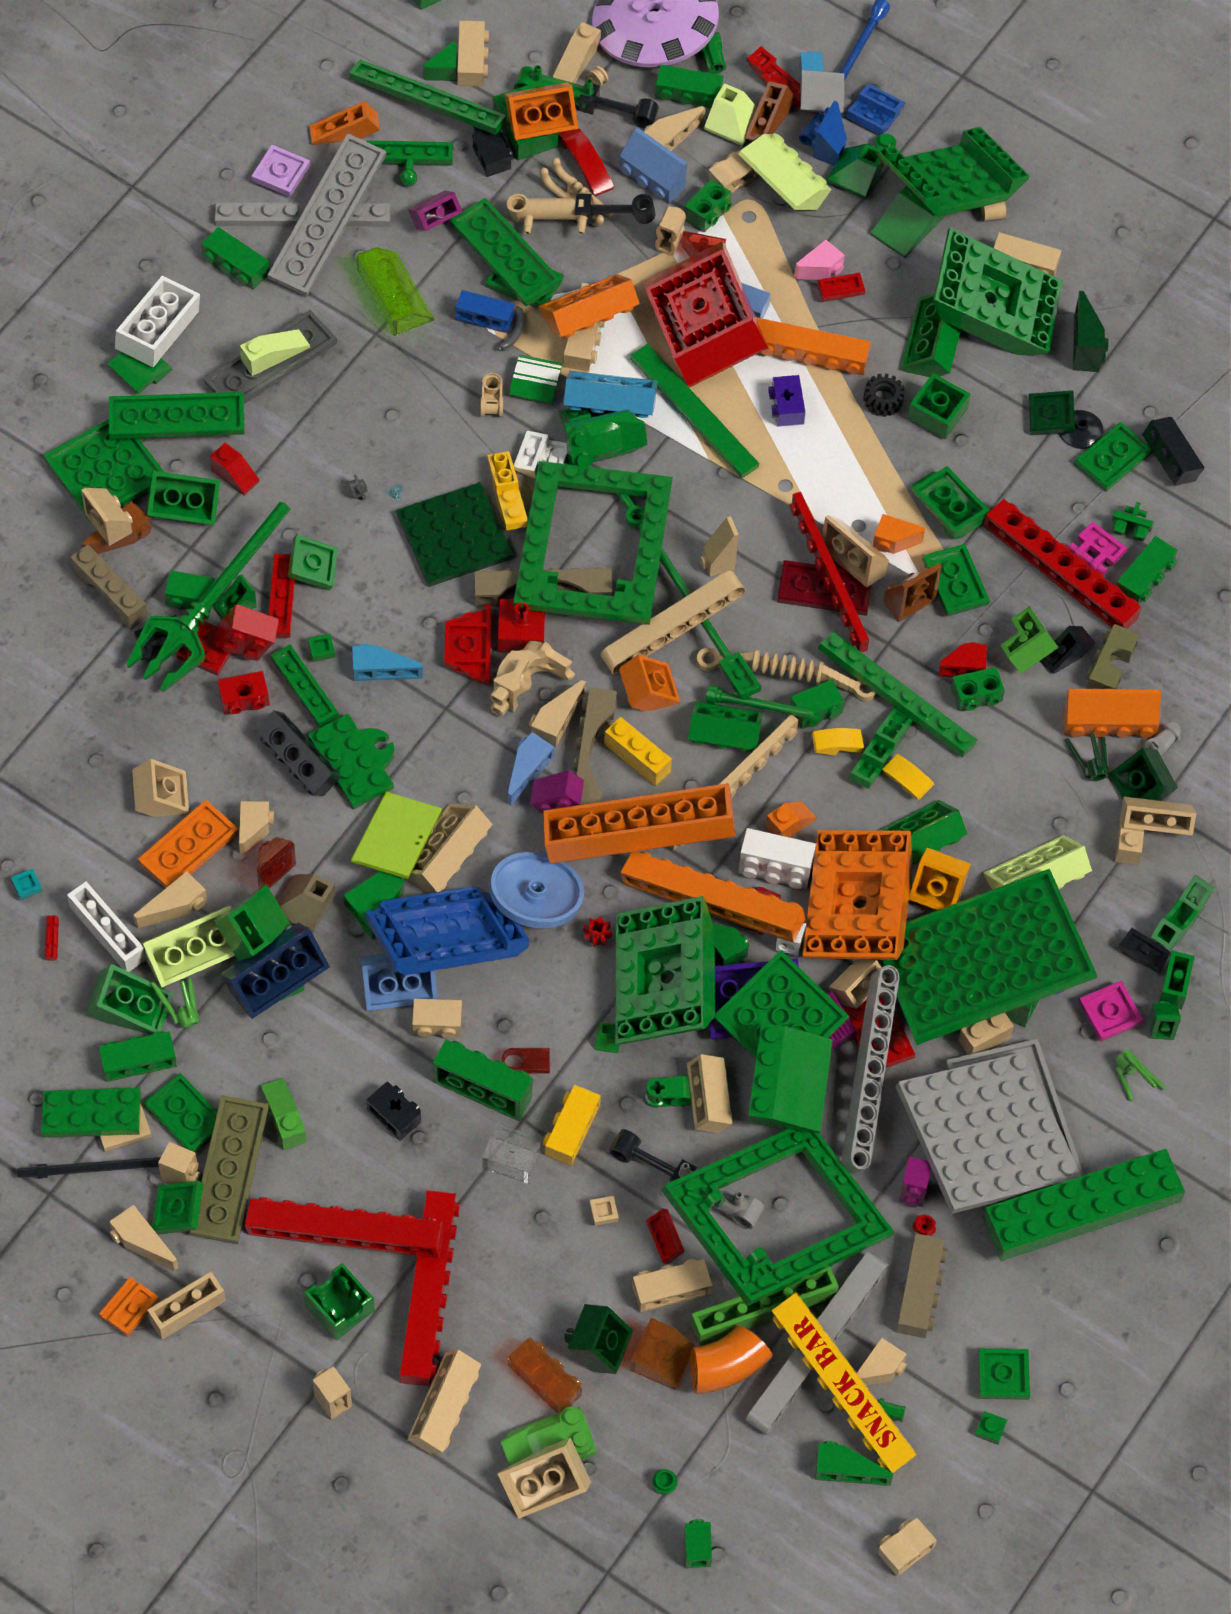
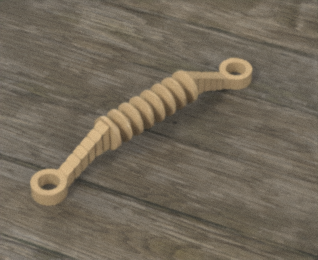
(821, 673)

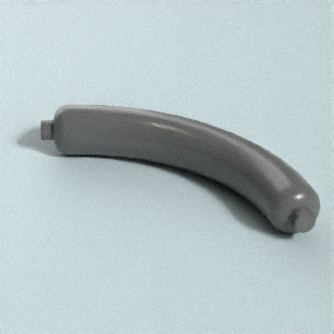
(519, 325)

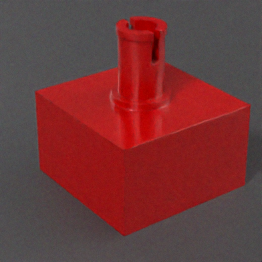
(518, 626)

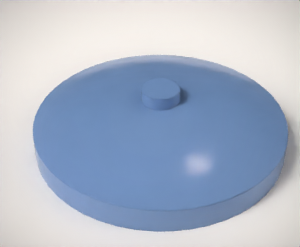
(535, 891)

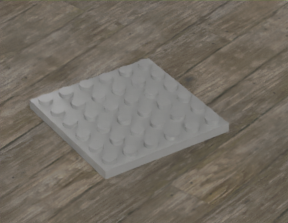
(987, 1131)

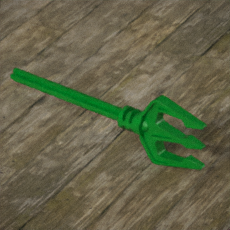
(183, 630)

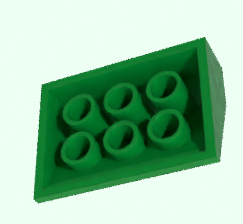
(789, 1079)

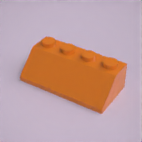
(589, 305)
(1112, 712)

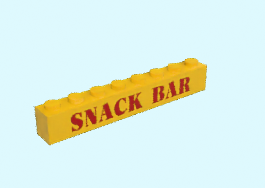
(844, 1383)

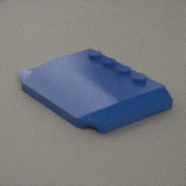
(444, 930)

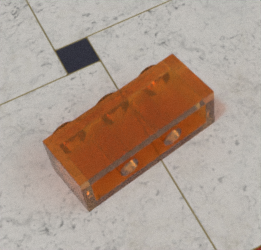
(545, 1375)

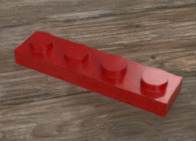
(282, 595)

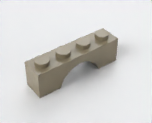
(121, 597)

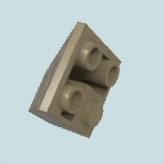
(307, 899)

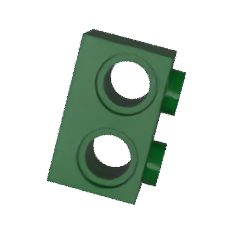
(708, 205)
(975, 684)

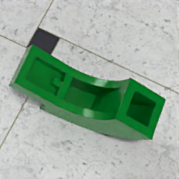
(1184, 913)

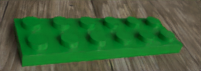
(505, 252)
(176, 415)

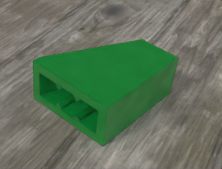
(371, 893)

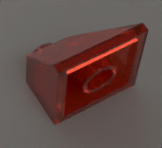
(275, 860)

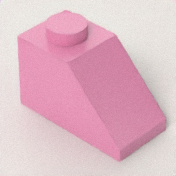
(820, 263)

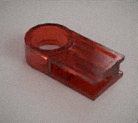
(534, 1059)

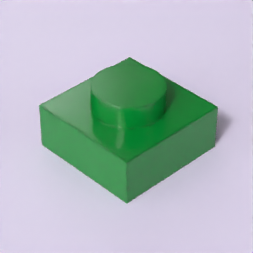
(321, 647)
(991, 1427)

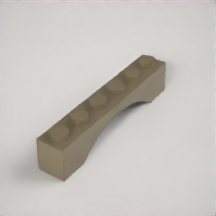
(497, 585)
(599, 715)

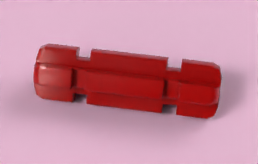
(51, 938)

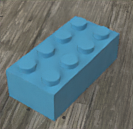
(610, 393)

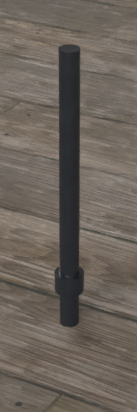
(43, 1171)

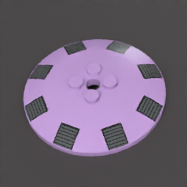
(654, 37)

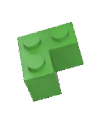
(1030, 643)

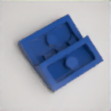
(875, 109)

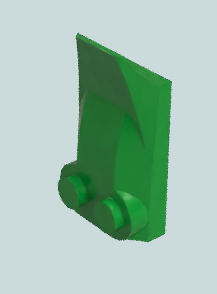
(604, 437)
(951, 502)

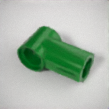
(713, 55)

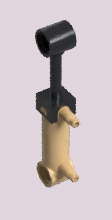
(576, 208)

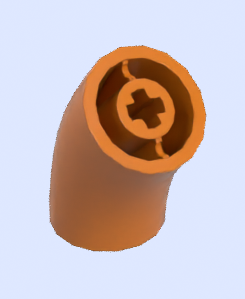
(727, 1360)

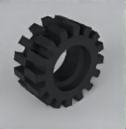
(883, 384)

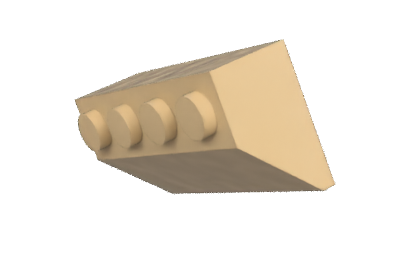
(449, 844)

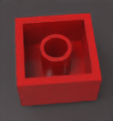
(246, 632)

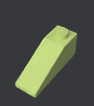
(271, 349)

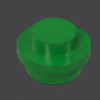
(884, 141)
(664, 1481)

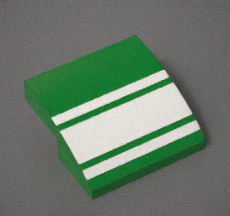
(535, 379)

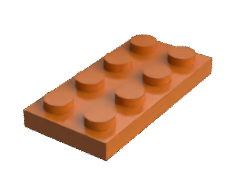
(188, 844)

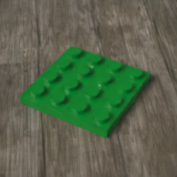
(103, 463)
(781, 997)

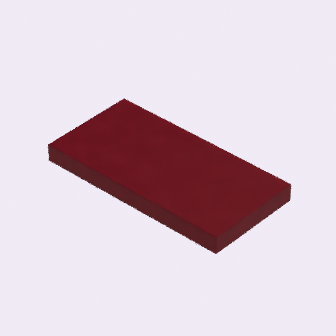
(804, 586)

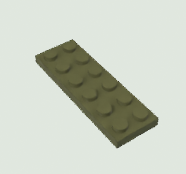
(230, 1168)

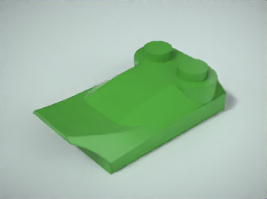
(548, 1431)

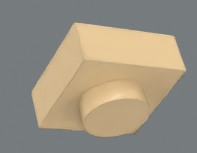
(604, 1210)

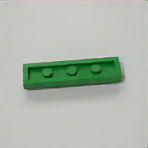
(304, 685)

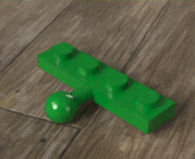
(415, 153)

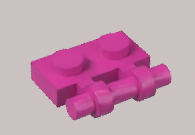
(1102, 544)

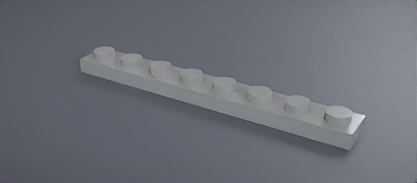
(289, 213)

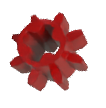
(597, 931)

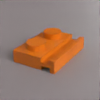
(129, 1306)

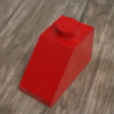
(233, 468)
(965, 659)

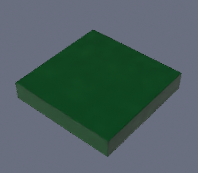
(1052, 412)

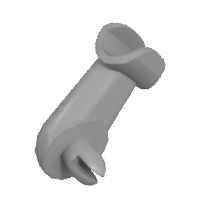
(1165, 738)

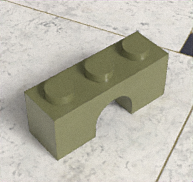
(1118, 646)

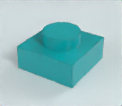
(26, 884)

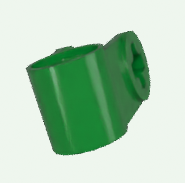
(670, 1092)

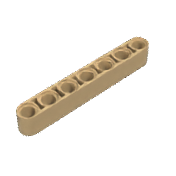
(674, 621)

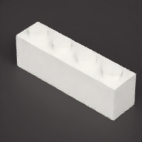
(106, 927)

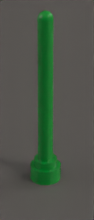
(717, 695)

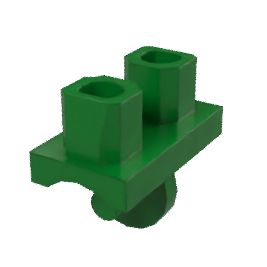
(1141, 525)

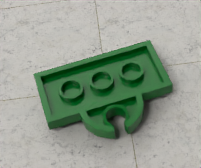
(356, 758)

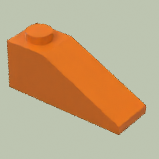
(356, 120)

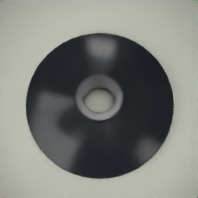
(1084, 436)

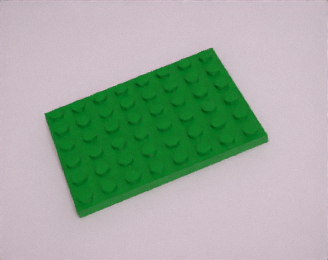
(988, 957)

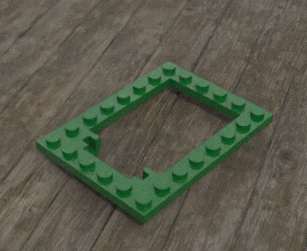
(633, 598)
(699, 1191)

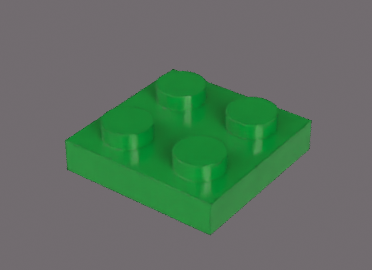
(312, 562)
(177, 1207)
(1004, 1374)

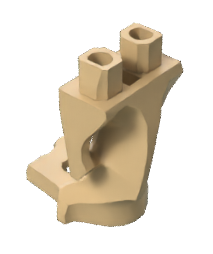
(516, 671)

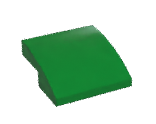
(136, 373)

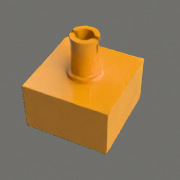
(939, 880)

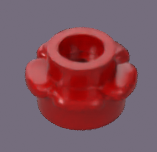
(924, 1220)

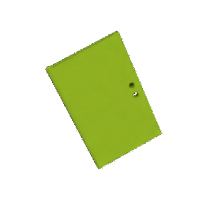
(394, 835)

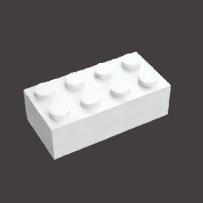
(157, 321)

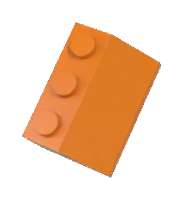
(541, 111)

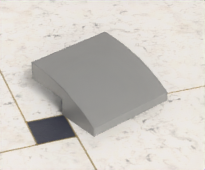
(820, 90)

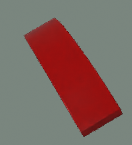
(767, 70)
(587, 159)

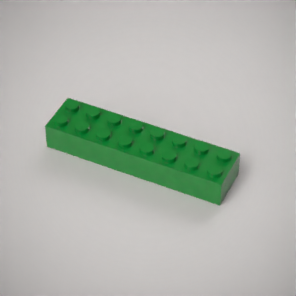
(1083, 1204)

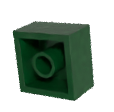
(599, 1339)

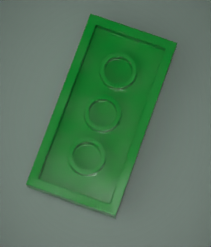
(91, 1112)

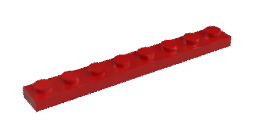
(831, 579)

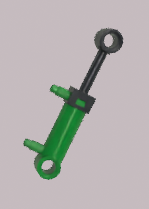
(588, 96)

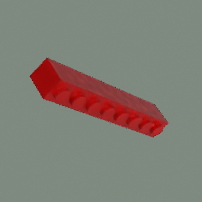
(345, 1227)
(428, 1296)

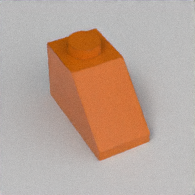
(897, 535)
(789, 819)

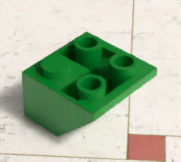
(857, 169)

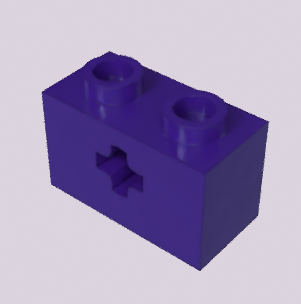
(788, 400)

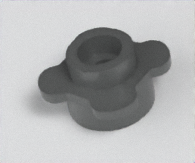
(358, 487)

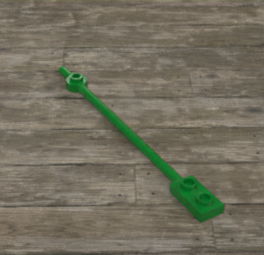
(733, 665)

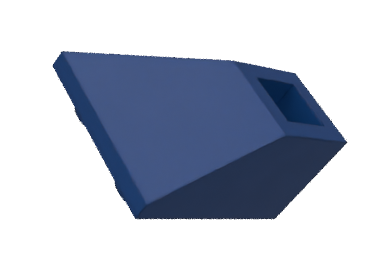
(829, 136)

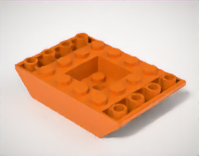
(851, 869)

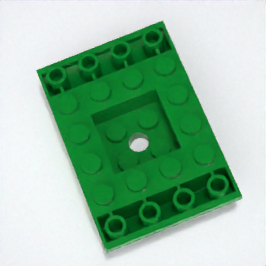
(1021, 296)
(651, 946)

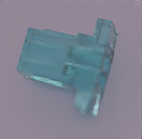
(395, 492)

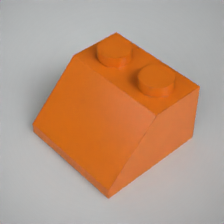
(649, 684)

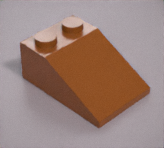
(913, 592)

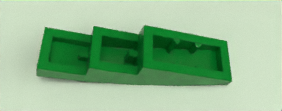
(881, 748)

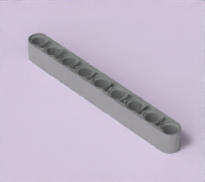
(863, 1077)
(834, 1321)

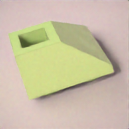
(731, 114)

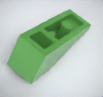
(284, 1114)

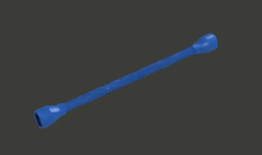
(878, 12)

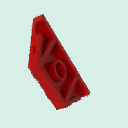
(469, 645)

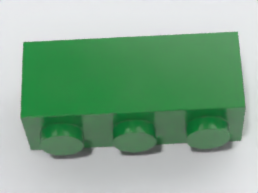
(687, 86)
(235, 258)
(1148, 570)
(137, 1056)

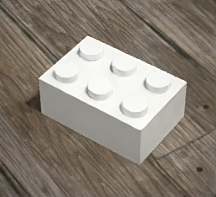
(776, 859)

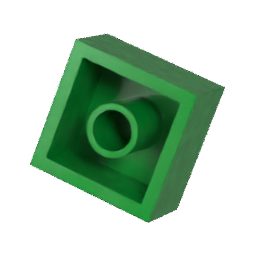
(939, 406)

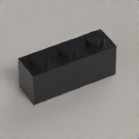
(1173, 451)

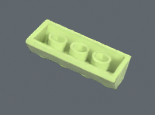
(786, 172)
(1062, 855)
(187, 949)

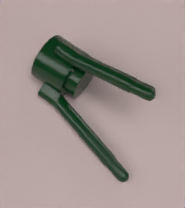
(1097, 767)

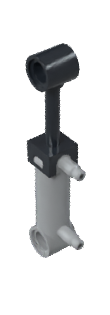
(743, 1209)

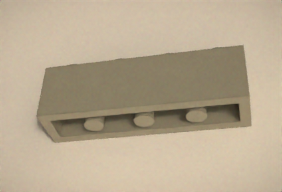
(920, 1286)

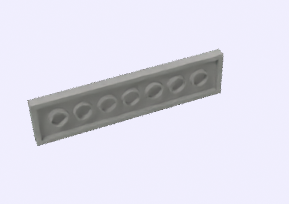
(327, 215)

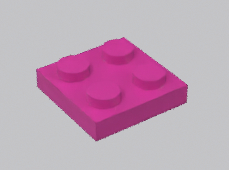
(1110, 1011)

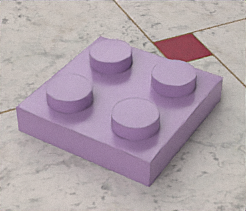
(280, 170)

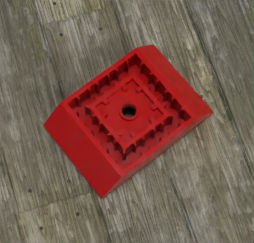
(717, 334)

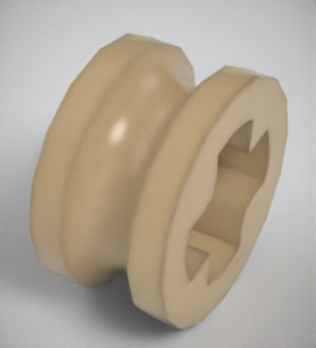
(598, 75)

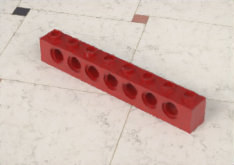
(998, 522)

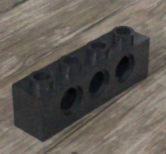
(324, 773)

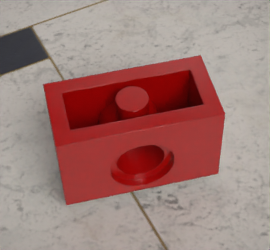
(252, 684)

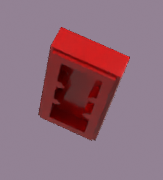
(841, 287)
(665, 1236)

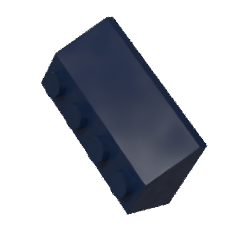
(276, 970)

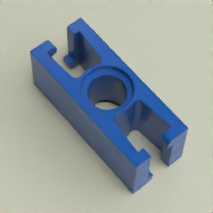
(484, 311)

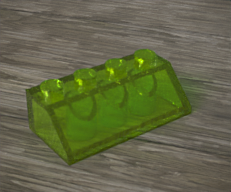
(393, 290)

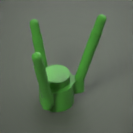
(187, 1014)
(1130, 1064)

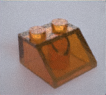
(661, 1354)

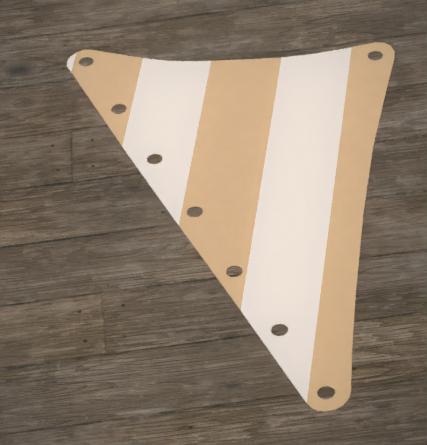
(827, 458)

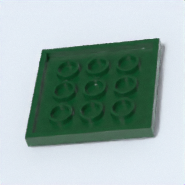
(454, 534)

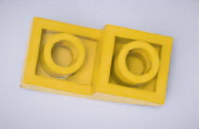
(837, 739)
(908, 776)

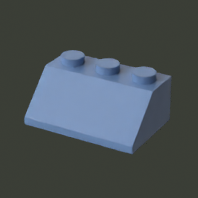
(653, 166)
(391, 989)

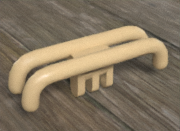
(573, 188)

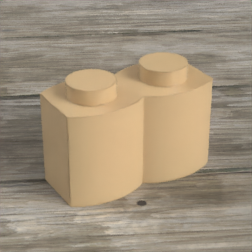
(732, 172)
(670, 230)
(906, 1546)

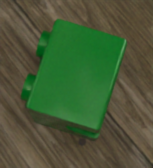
(339, 1302)

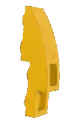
(507, 491)

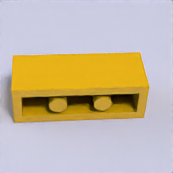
(637, 751)
(571, 1124)

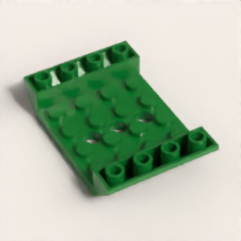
(959, 175)

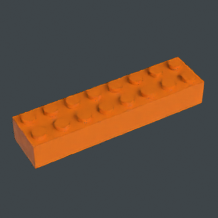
(639, 823)

